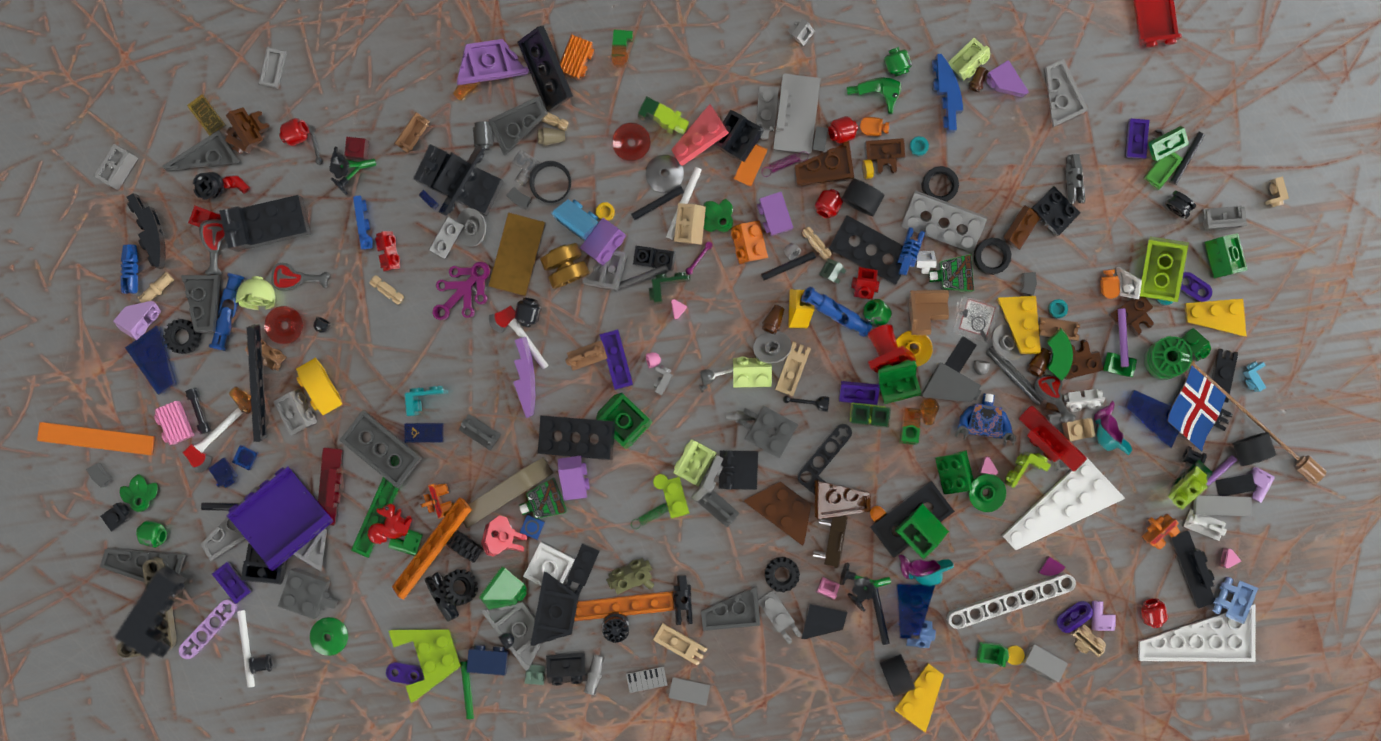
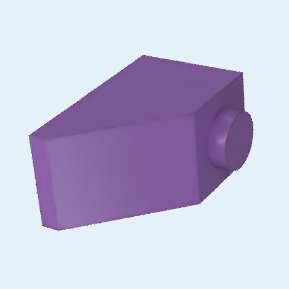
(1006, 80)

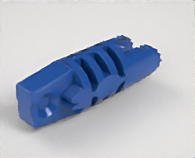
(910, 251)
(129, 270)

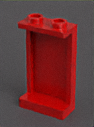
(1156, 22)

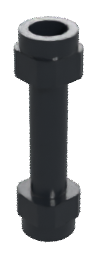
(192, 395)

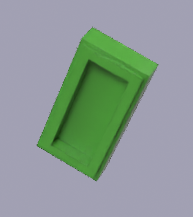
(1162, 170)

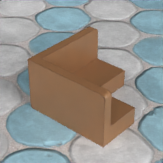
(927, 306)

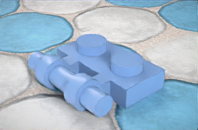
(1241, 602)

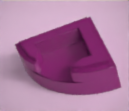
(1051, 567)

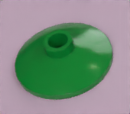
(995, 496)
(335, 629)

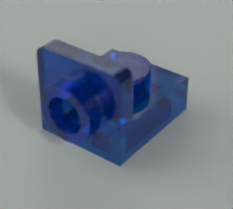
(223, 473)

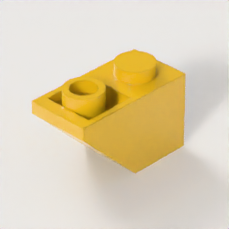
(799, 312)

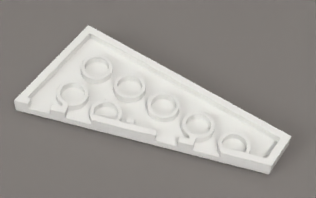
(1067, 502)
(1205, 640)

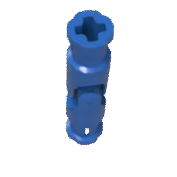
(834, 310)
(223, 323)

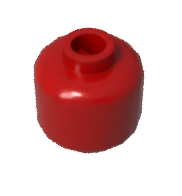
(842, 129)
(294, 132)
(828, 203)
(1154, 613)

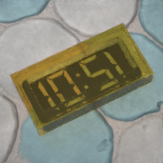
(206, 115)

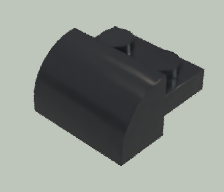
(741, 137)
(256, 570)

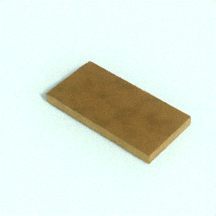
(517, 254)

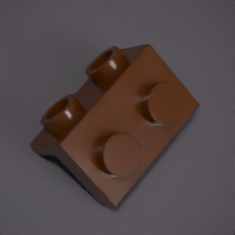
(1021, 227)

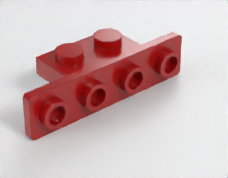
(1051, 440)

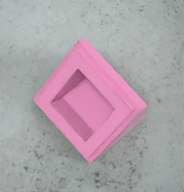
(678, 309)
(987, 466)
(1228, 558)
(828, 588)

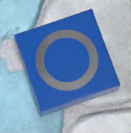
(532, 527)

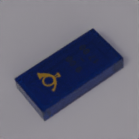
(423, 432)

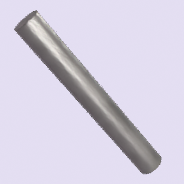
(642, 277)

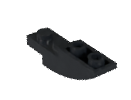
(152, 237)

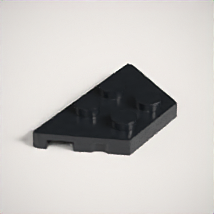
(554, 611)

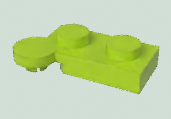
(673, 494)

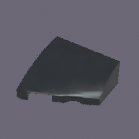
(823, 620)

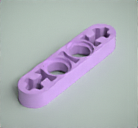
(208, 629)

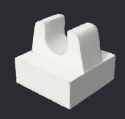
(925, 261)

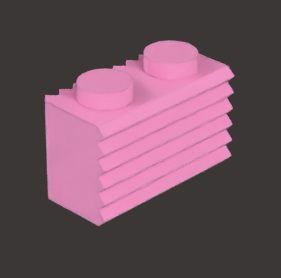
(173, 422)

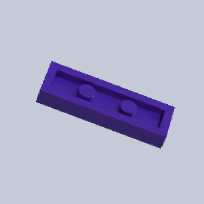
(616, 359)

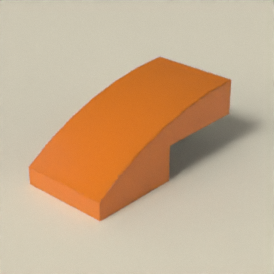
(748, 170)

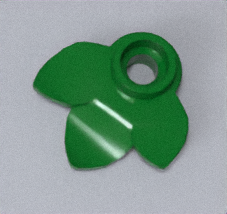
(716, 213)
(138, 490)

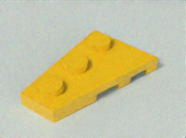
(1219, 315)

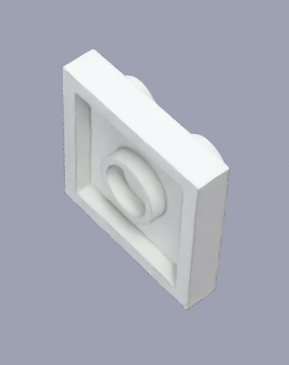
(550, 561)

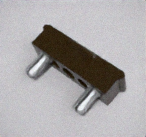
(835, 541)

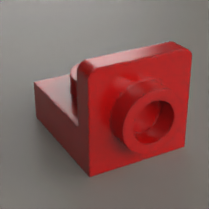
(200, 214)

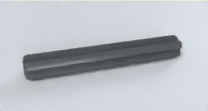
(1015, 375)

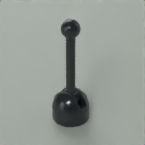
(821, 403)

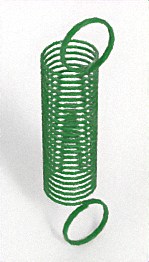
(650, 513)

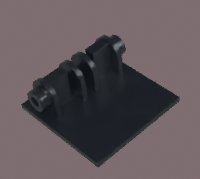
(1055, 211)
(738, 470)

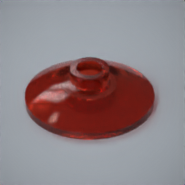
(628, 132)
(274, 322)

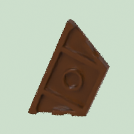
(783, 509)

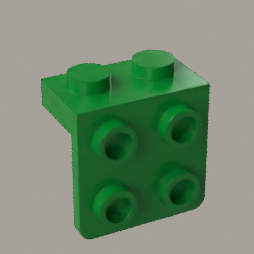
(898, 382)

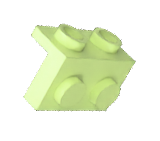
(969, 59)
(751, 373)
(694, 462)

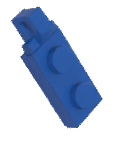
(363, 224)

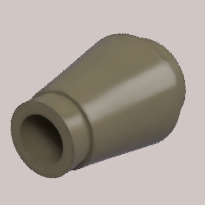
(550, 136)

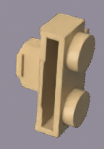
(1087, 641)

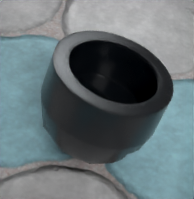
(321, 324)
(507, 640)

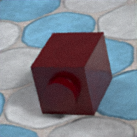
(356, 148)

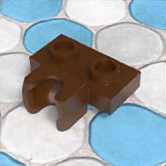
(247, 126)
(885, 153)
(1135, 314)
(1084, 361)

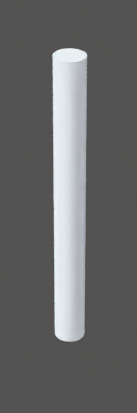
(685, 199)
(245, 647)

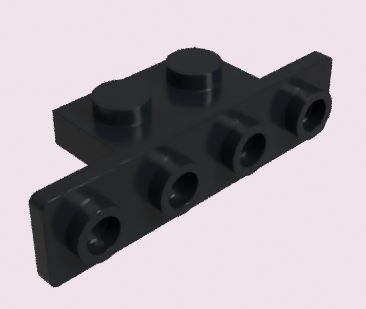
(454, 177)
(1194, 568)

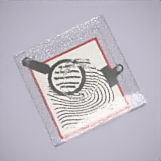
(976, 319)

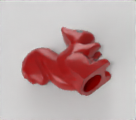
(393, 527)

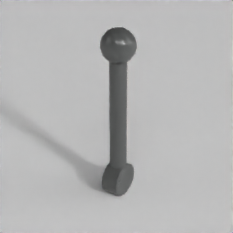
(312, 129)

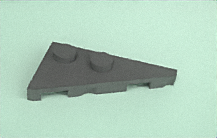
(208, 152)

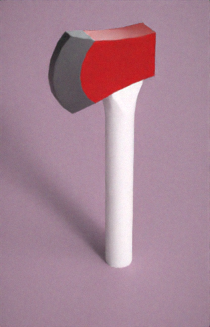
(506, 317)
(195, 453)

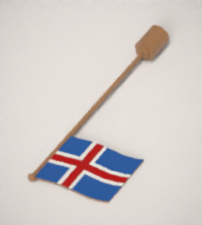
(1200, 406)

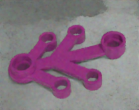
(464, 289)

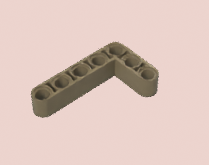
(507, 491)
(170, 630)

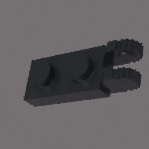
(582, 567)

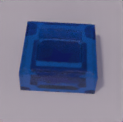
(428, 199)
(245, 457)

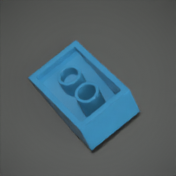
(575, 219)

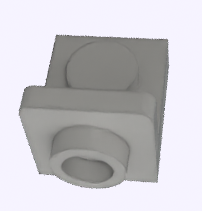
(662, 383)

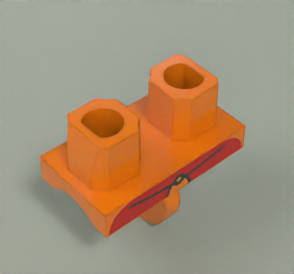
(437, 491)
(1159, 529)

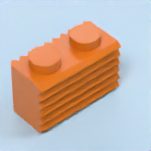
(576, 56)

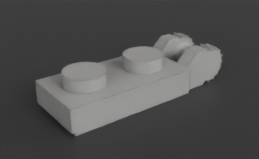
(778, 614)

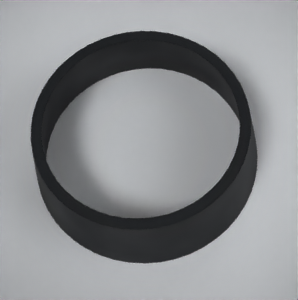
(546, 164)

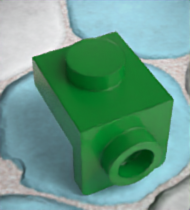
(1198, 344)
(1113, 365)
(992, 653)

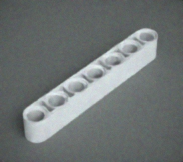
(1020, 601)

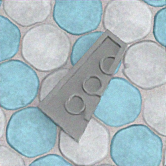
(223, 537)

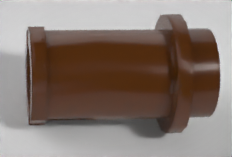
(978, 79)

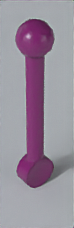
(708, 246)

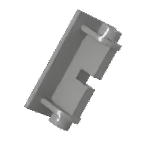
(446, 237)

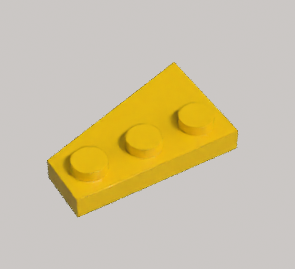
(1023, 322)
(919, 703)

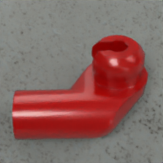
(235, 182)

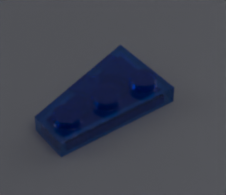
(152, 360)
(1153, 415)
(912, 608)

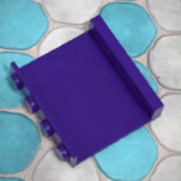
(279, 518)

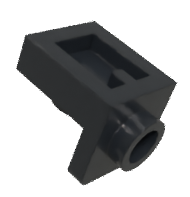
(116, 516)

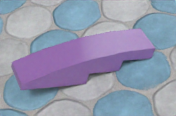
(526, 384)

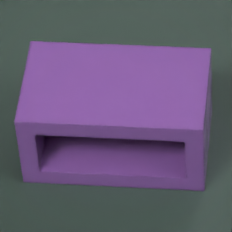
(775, 214)
(603, 241)
(572, 478)

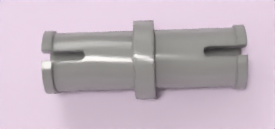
(594, 674)

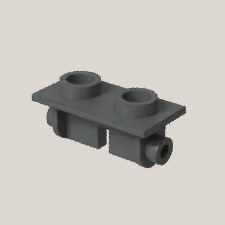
(479, 432)
(719, 508)

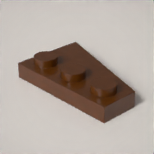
(827, 167)

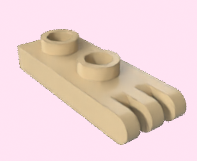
(792, 370)
(679, 643)

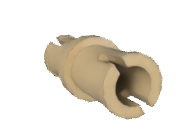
(156, 288)

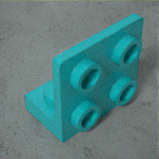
(414, 405)

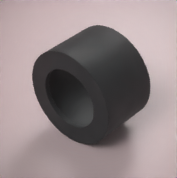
(863, 197)
(1254, 449)
(897, 675)

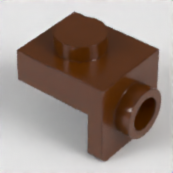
(231, 137)

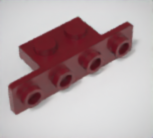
(330, 479)

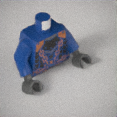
(986, 421)

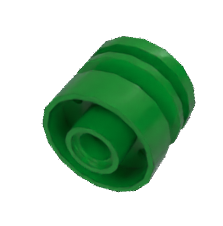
(1179, 358)

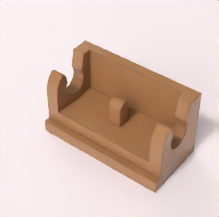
(1049, 326)

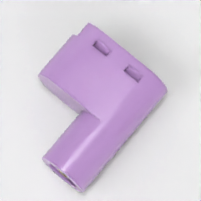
(1263, 482)
(1102, 621)

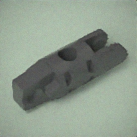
(1075, 179)

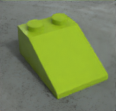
(1164, 269)

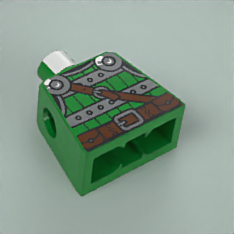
(954, 274)
(544, 500)

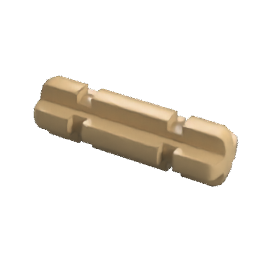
(555, 121)
(816, 243)
(386, 290)

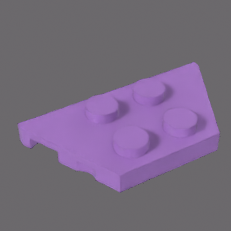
(489, 62)

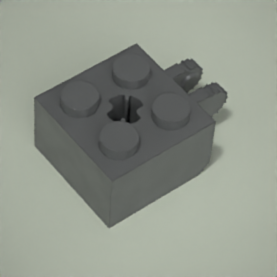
(767, 419)

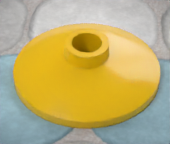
(924, 346)

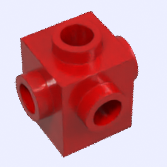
(865, 283)

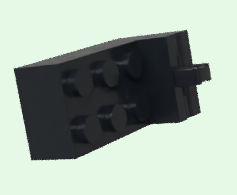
(479, 190)
(265, 223)
(139, 627)

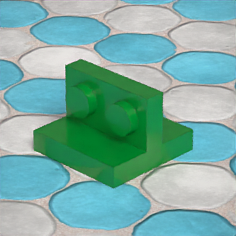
(1226, 255)

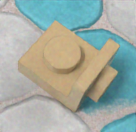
(1279, 190)
(1078, 429)

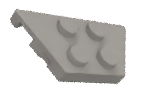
(313, 551)
(520, 623)

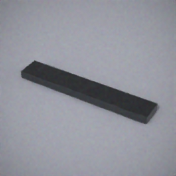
(256, 382)

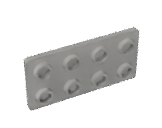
(796, 113)

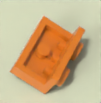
(749, 242)

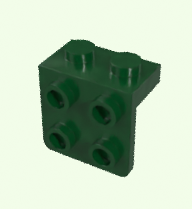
(655, 291)

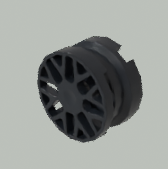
(208, 185)
(1180, 204)
(615, 627)

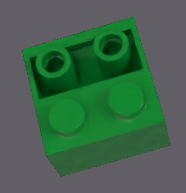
(922, 531)

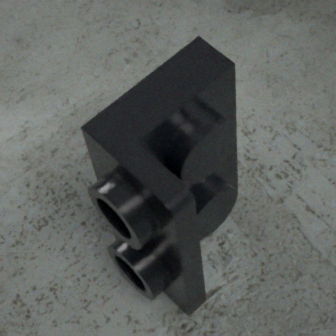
(566, 668)

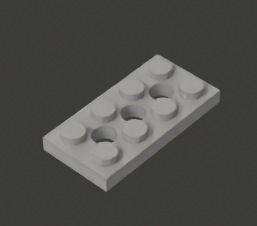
(941, 209)

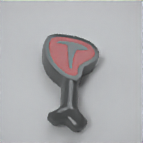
(212, 235)
(286, 278)
(1049, 389)

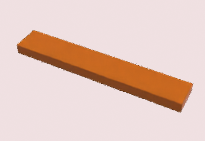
(96, 438)
(431, 548)
(625, 605)

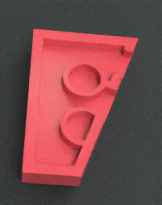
(700, 136)

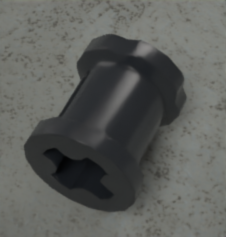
(1192, 456)
(260, 664)

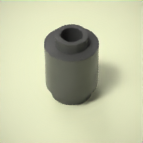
(483, 134)

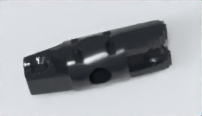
(434, 584)
(681, 590)

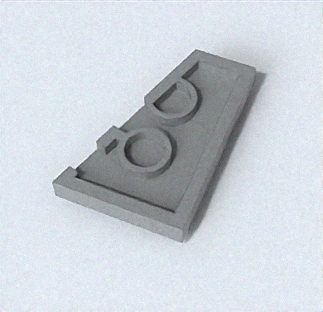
(1063, 94)

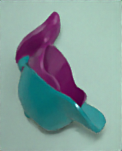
(1108, 432)
(925, 572)

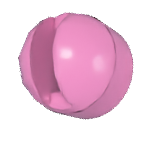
(652, 359)

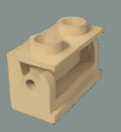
(689, 223)

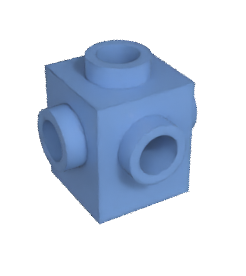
(927, 635)

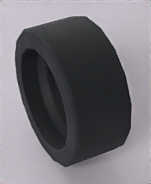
(941, 170)
(990, 270)

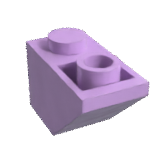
(137, 318)

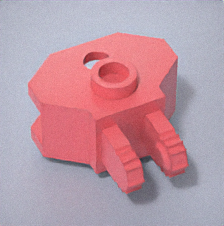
(502, 537)

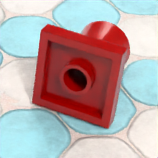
(887, 348)

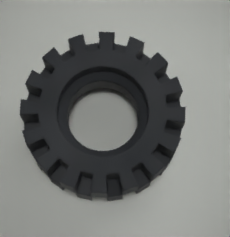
(170, 339)
(465, 546)
(770, 574)
(469, 584)

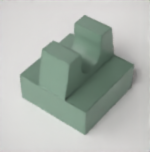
(831, 270)
(535, 674)

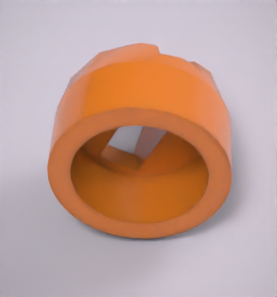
(877, 513)

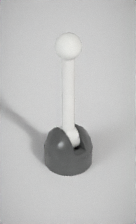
(708, 375)

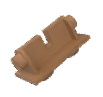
(412, 132)
(586, 355)
(271, 356)

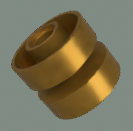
(567, 271)

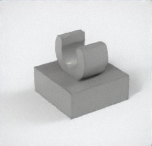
(802, 32)

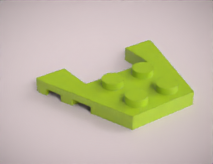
(435, 654)

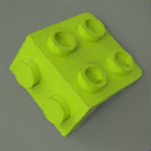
(1022, 463)

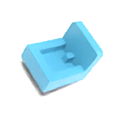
(1253, 380)

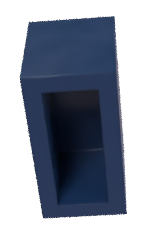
(487, 660)

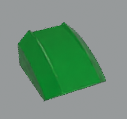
(628, 418)

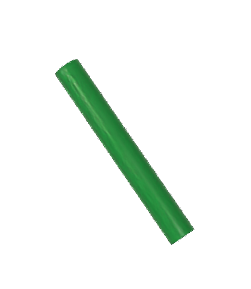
(467, 690)

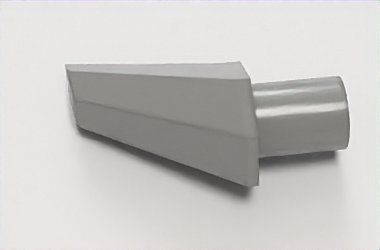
(738, 415)

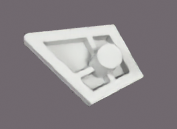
(1129, 284)

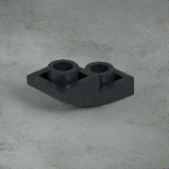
(653, 257)

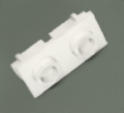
(1092, 400)
(1205, 525)

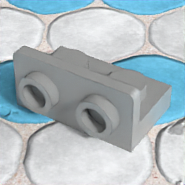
(295, 411)

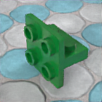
(955, 472)

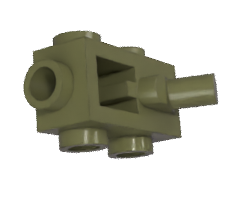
(630, 576)

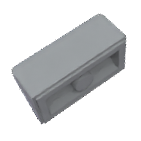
(689, 691)

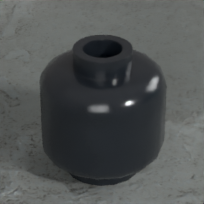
(527, 311)

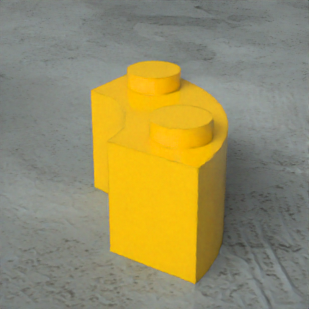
(318, 386)

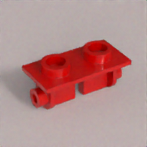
(390, 259)

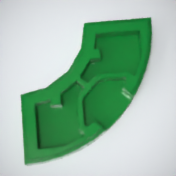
(1062, 354)

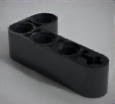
(826, 456)

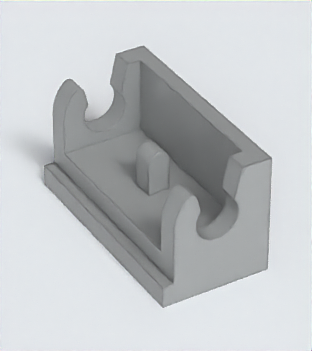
(116, 167)
(1224, 217)
(1044, 664)

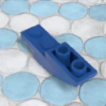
(947, 85)

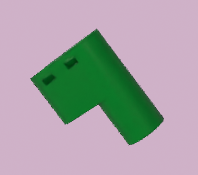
(409, 545)

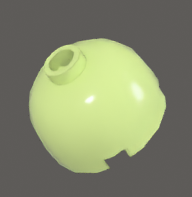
(255, 293)

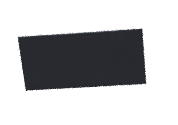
(960, 354)
(1235, 485)

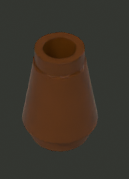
(773, 320)
(1039, 363)

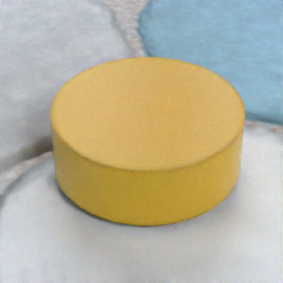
(867, 169)
(605, 210)
(1016, 655)

